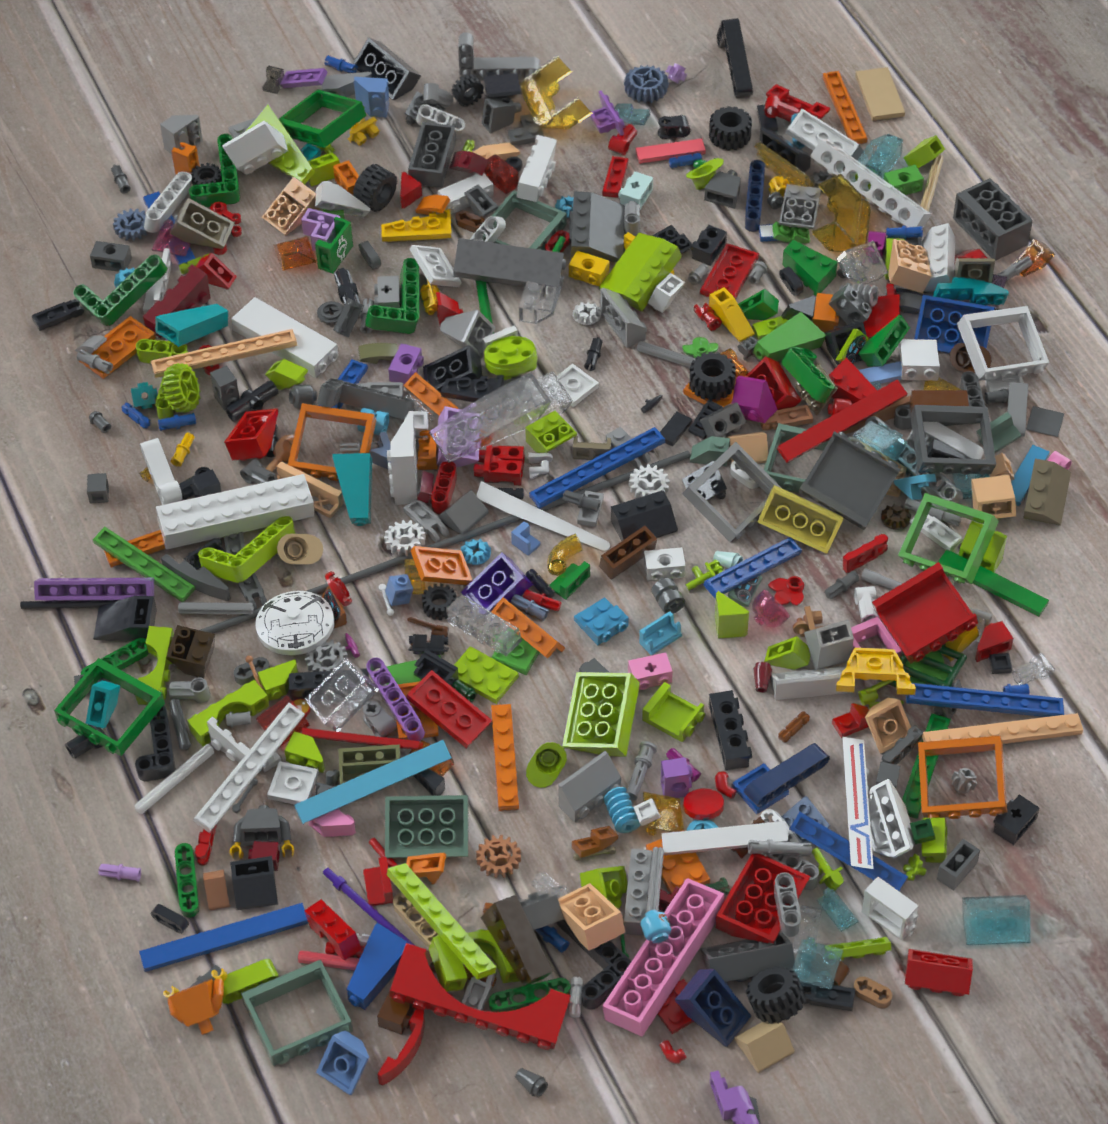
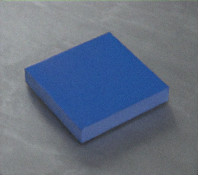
(741, 783)

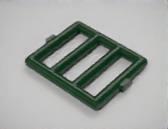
(952, 671)

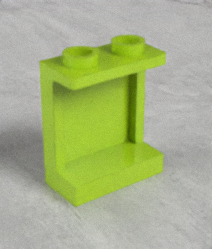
(672, 713)

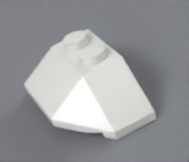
(889, 821)

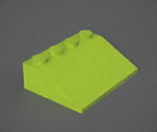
(642, 269)
(601, 713)

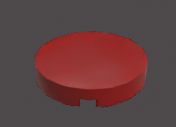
(338, 588)
(703, 804)

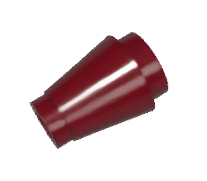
(762, 675)

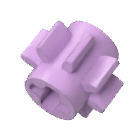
(676, 73)

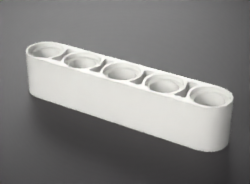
(167, 202)

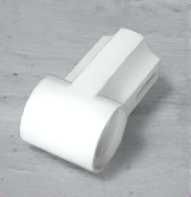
(864, 598)

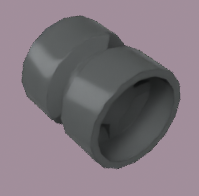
(668, 596)

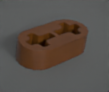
(468, 221)

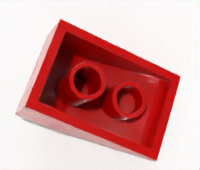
(252, 435)

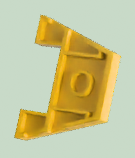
(876, 665)

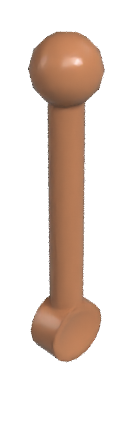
(249, 659)

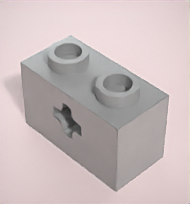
(387, 291)

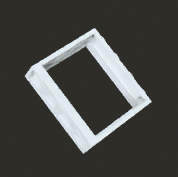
(996, 317)

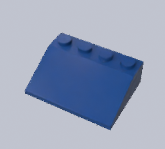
(939, 322)

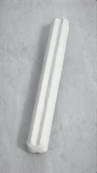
(174, 778)

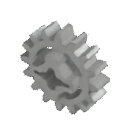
(326, 657)

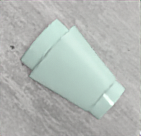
(727, 559)

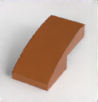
(598, 840)

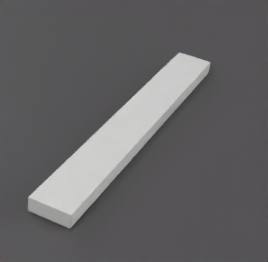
(248, 767)

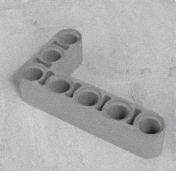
(480, 66)

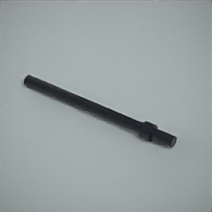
(64, 604)

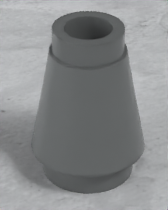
(531, 1082)

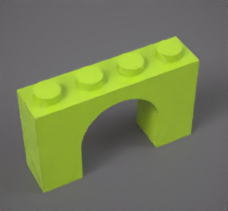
(451, 969)

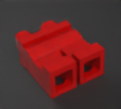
(501, 464)

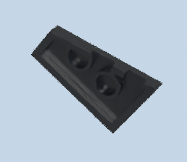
(470, 390)

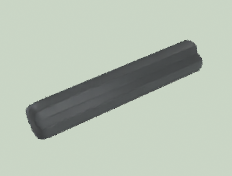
(180, 724)

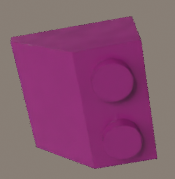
(754, 399)

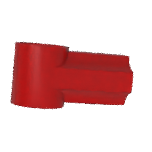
(776, 108)
(621, 143)

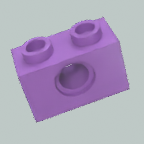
(405, 363)
(675, 777)

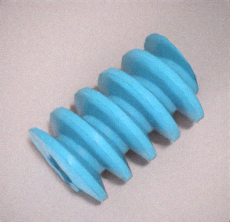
(621, 810)

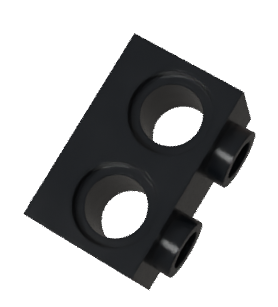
(709, 245)

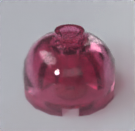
(768, 610)

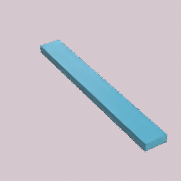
(372, 781)

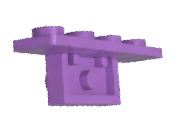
(606, 117)

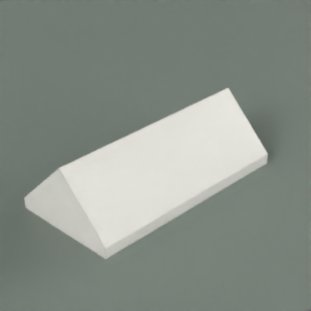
(806, 683)

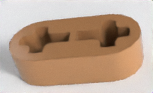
(872, 992)

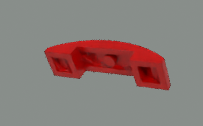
(817, 110)
(392, 1067)

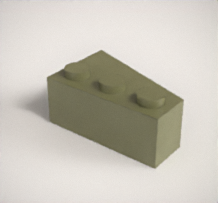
(361, 760)

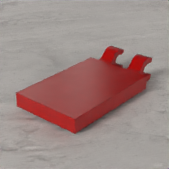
(883, 312)

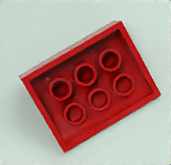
(751, 904)

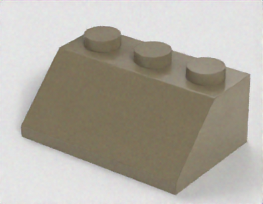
(1047, 492)

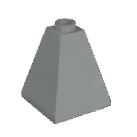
(468, 329)

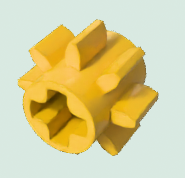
(778, 184)

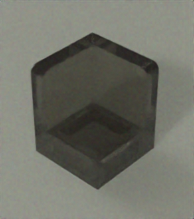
(274, 78)

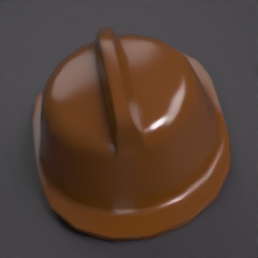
(961, 361)

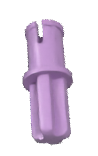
(120, 872)

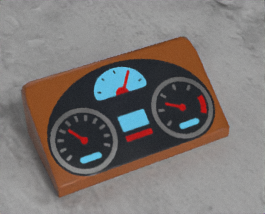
(337, 608)

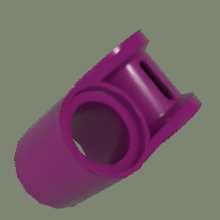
(879, 239)

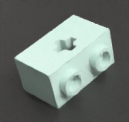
(637, 189)

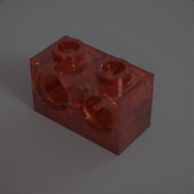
(501, 174)

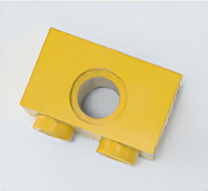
(588, 268)

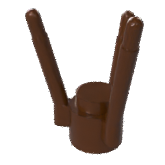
(436, 629)

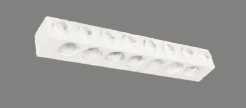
(821, 155)

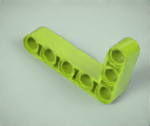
(156, 349)
(250, 558)

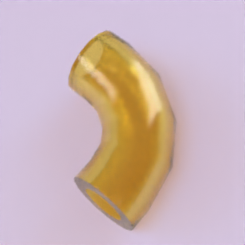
(561, 553)

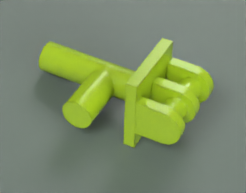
(712, 569)
(832, 879)

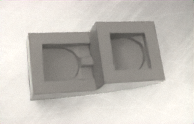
(92, 344)

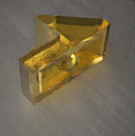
(411, 571)

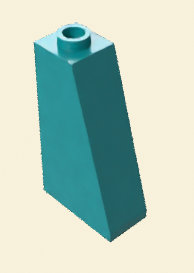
(191, 324)
(355, 480)

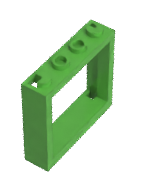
(989, 525)

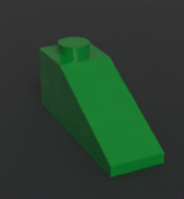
(883, 343)

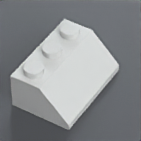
(255, 147)

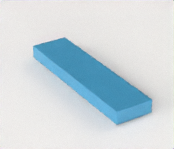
(1023, 475)

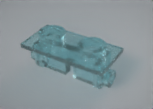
(837, 910)

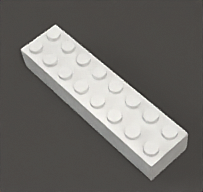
(234, 511)

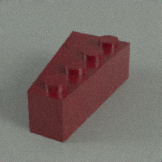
(188, 294)

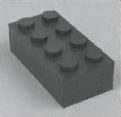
(432, 154)

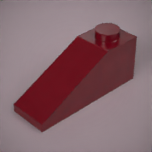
(468, 162)

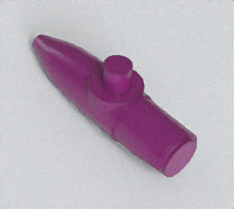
(351, 646)

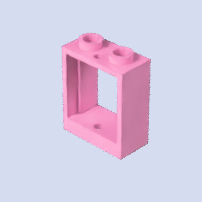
(872, 628)

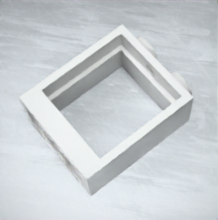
(890, 909)

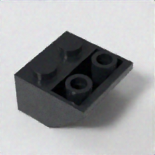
(254, 883)

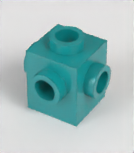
(138, 400)

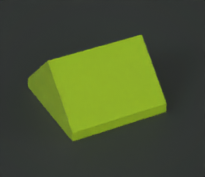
(730, 618)

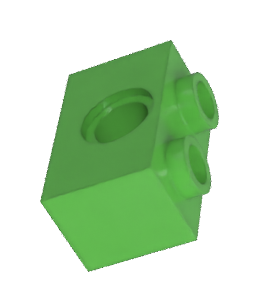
(906, 180)

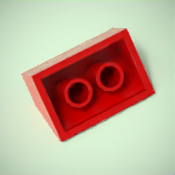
(778, 383)
(938, 972)

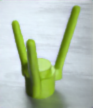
(869, 695)

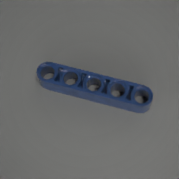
(754, 195)
(786, 774)

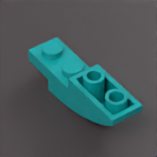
(973, 290)

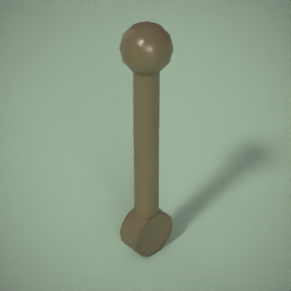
(611, 850)

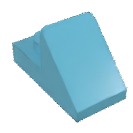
(912, 485)

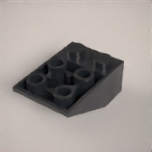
(126, 619)

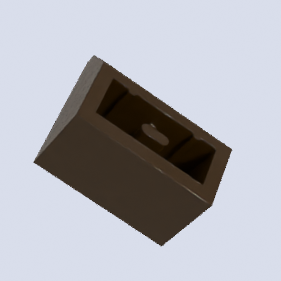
(191, 650)

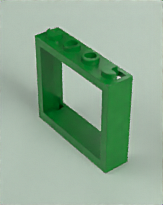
(352, 111)
(127, 682)

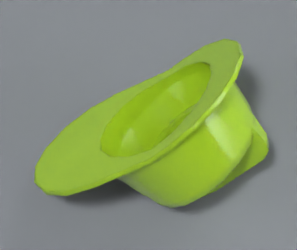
(702, 175)
(546, 764)

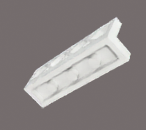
(158, 290)

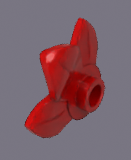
(786, 592)

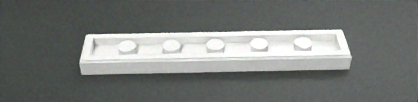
(722, 837)

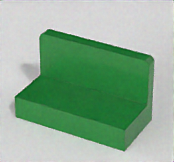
(571, 579)

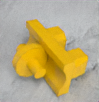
(359, 130)

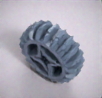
(646, 83)

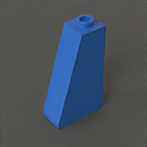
(375, 966)

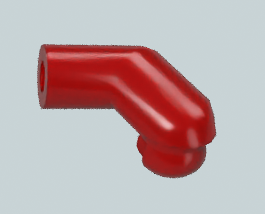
(722, 785)

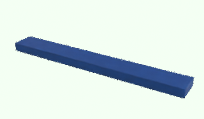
(597, 467)
(986, 700)
(223, 937)

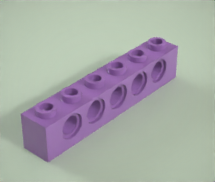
(92, 588)

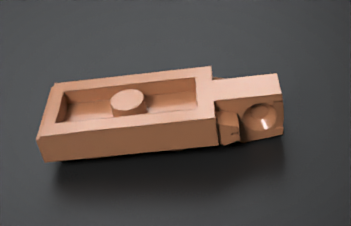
(791, 416)

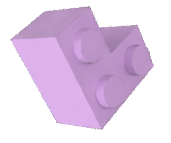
(319, 226)

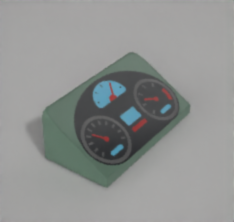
(744, 593)

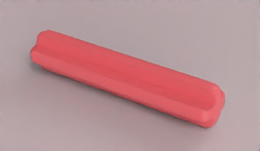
(328, 960)

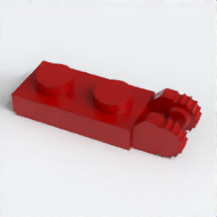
(865, 553)
(204, 848)

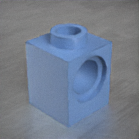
(399, 589)

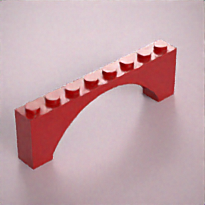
(534, 1023)

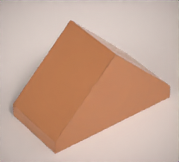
(216, 890)

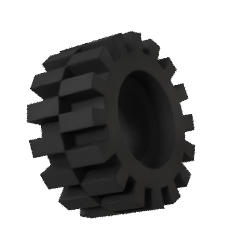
(460, 88)
(206, 172)
(432, 594)

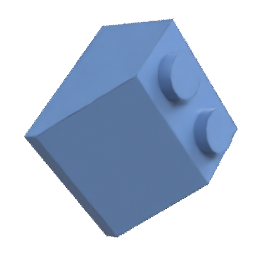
(373, 94)

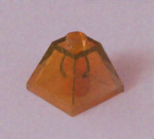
(294, 253)

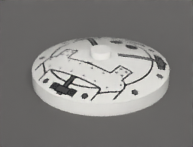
(294, 623)

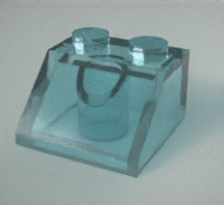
(881, 439)

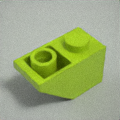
(924, 152)
(286, 374)
(304, 752)

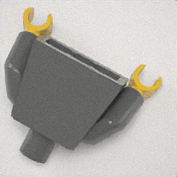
(263, 826)

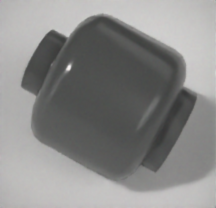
(302, 394)

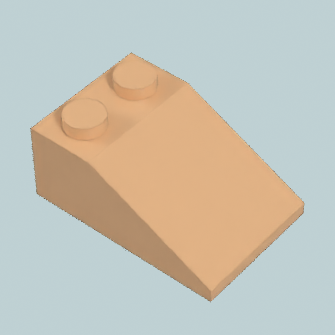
(591, 916)

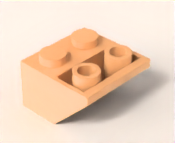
(994, 496)

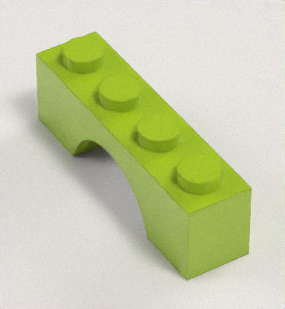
(158, 644)
(247, 698)

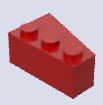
(850, 382)

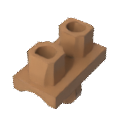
(810, 618)

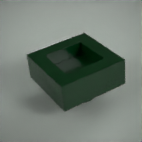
(922, 831)

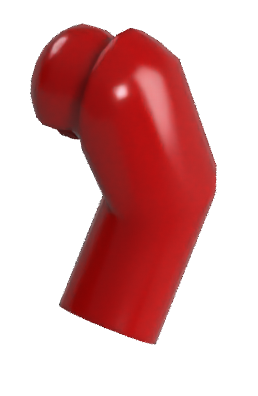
(670, 1054)

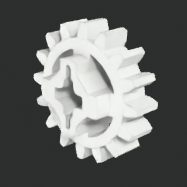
(648, 481)
(404, 537)

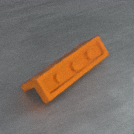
(528, 629)

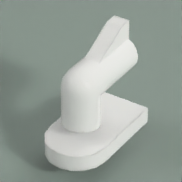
(544, 459)

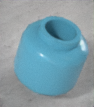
(655, 926)

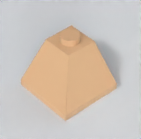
(887, 723)

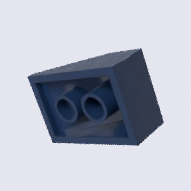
(713, 1006)

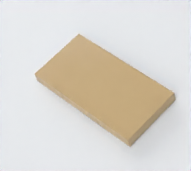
(880, 94)

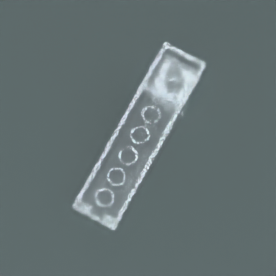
(500, 414)

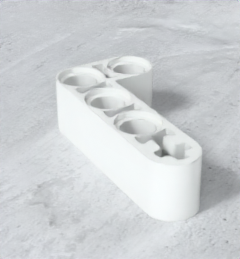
(950, 438)
(160, 472)

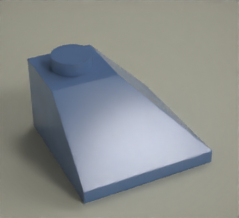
(343, 1061)

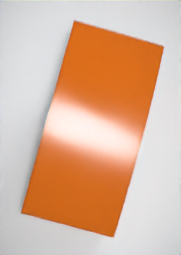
(433, 203)

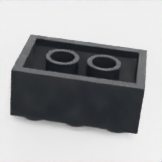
(785, 149)
(649, 511)

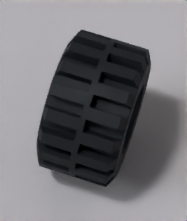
(730, 128)
(375, 187)
(712, 365)
(775, 994)

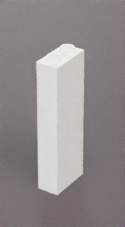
(312, 349)

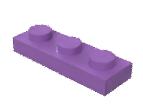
(304, 78)

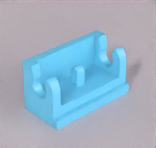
(659, 633)

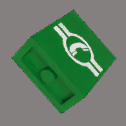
(331, 255)

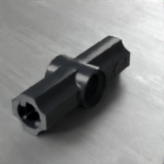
(346, 287)
(251, 400)

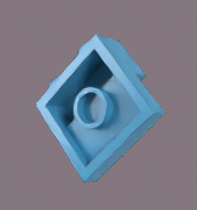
(602, 621)

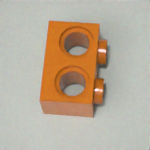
(345, 176)

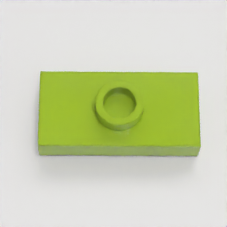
(765, 327)

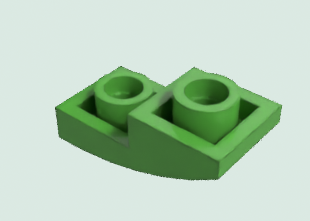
(787, 233)

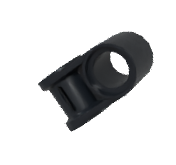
(674, 127)

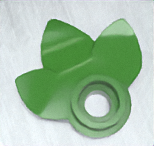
(699, 346)

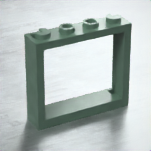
(556, 217)
(785, 482)
(285, 985)

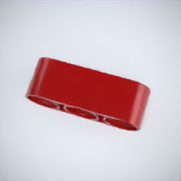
(444, 487)

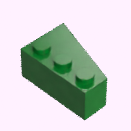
(810, 266)

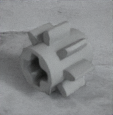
(964, 780)

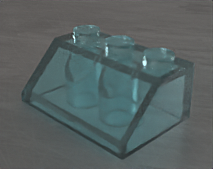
(882, 154)
(996, 919)

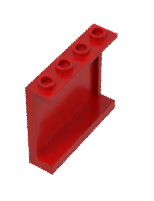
(924, 613)

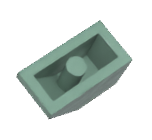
(709, 450)

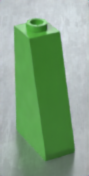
(794, 333)

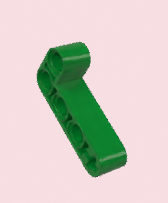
(800, 365)

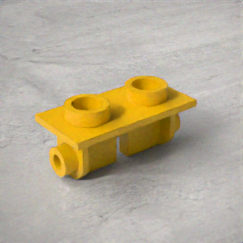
(428, 295)

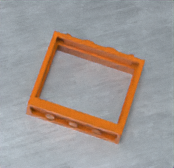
(328, 414)
(963, 746)

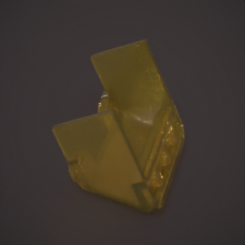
(539, 89)
(850, 213)

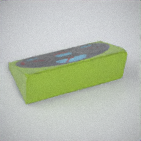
(852, 346)

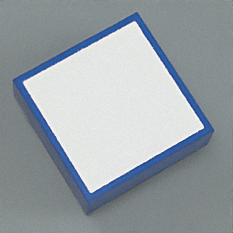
(766, 233)

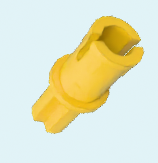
(182, 450)

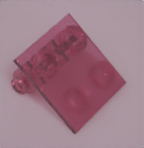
(166, 240)

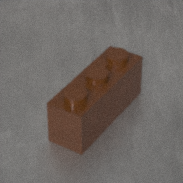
(939, 398)
(627, 552)

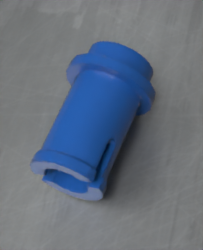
(1019, 689)

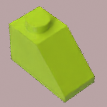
(789, 654)
(276, 679)

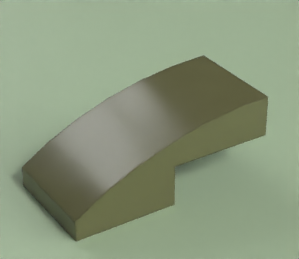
(374, 351)

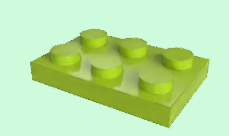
(485, 674)

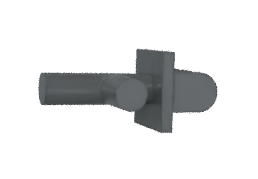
(748, 347)
(331, 778)

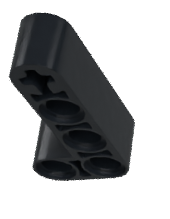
(154, 762)

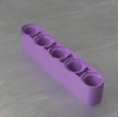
(393, 691)

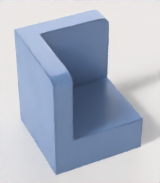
(523, 540)

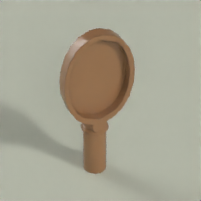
(281, 451)

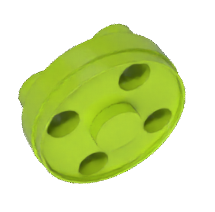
(511, 356)

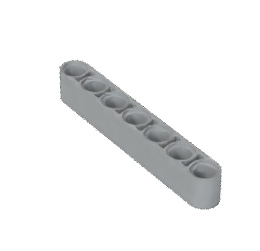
(908, 454)

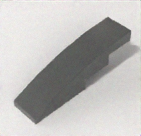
(202, 579)

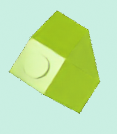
(608, 881)

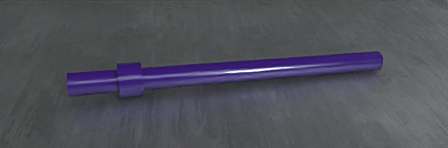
(341, 885)

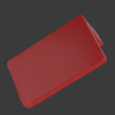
(378, 884)

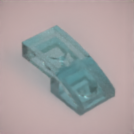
(632, 115)

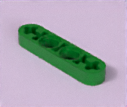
(113, 658)
(189, 879)
(528, 992)

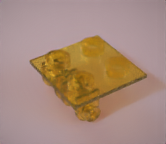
(669, 811)

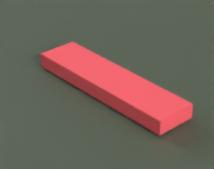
(669, 150)

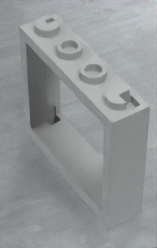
(741, 457)

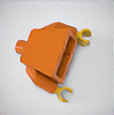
(198, 1002)

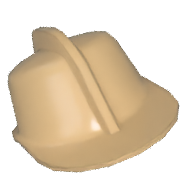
(300, 549)

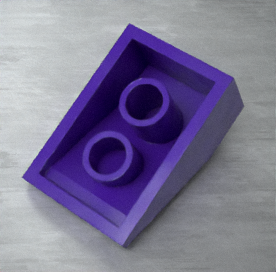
(496, 581)

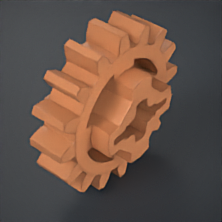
(499, 858)

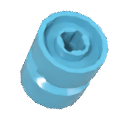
(382, 421)

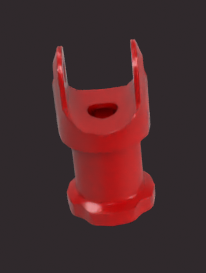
(707, 315)

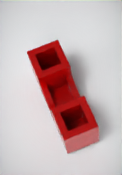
(329, 924)

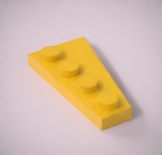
(431, 227)

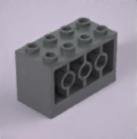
(992, 219)

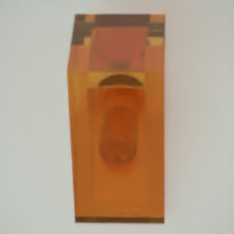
(1039, 254)

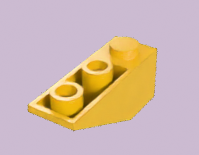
(731, 314)

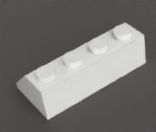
(941, 255)

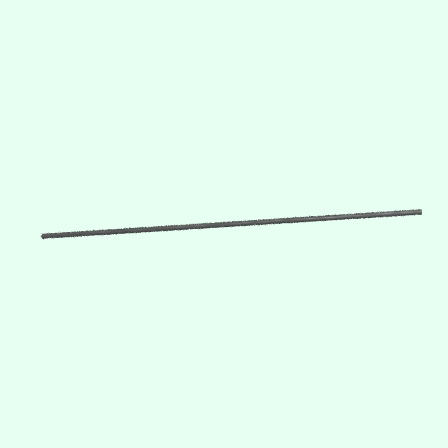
(453, 540)

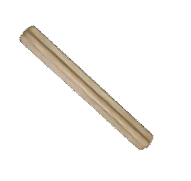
(931, 182)

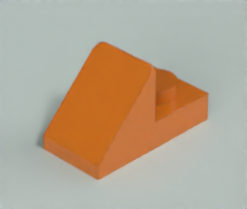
(427, 865)

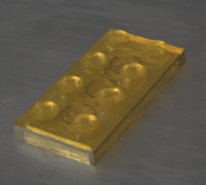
(782, 167)

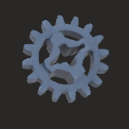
(130, 224)

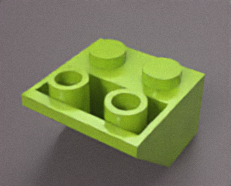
(548, 433)
(994, 552)

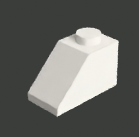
(666, 292)

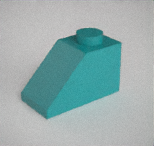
(102, 703)

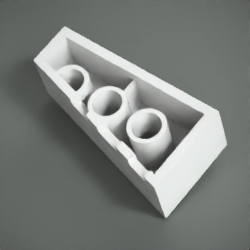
(537, 169)

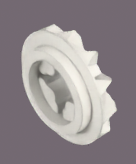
(582, 317)

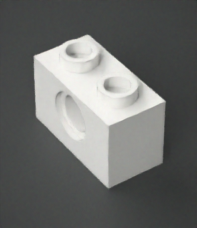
(664, 564)

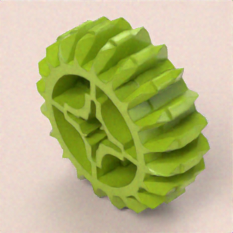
(181, 388)

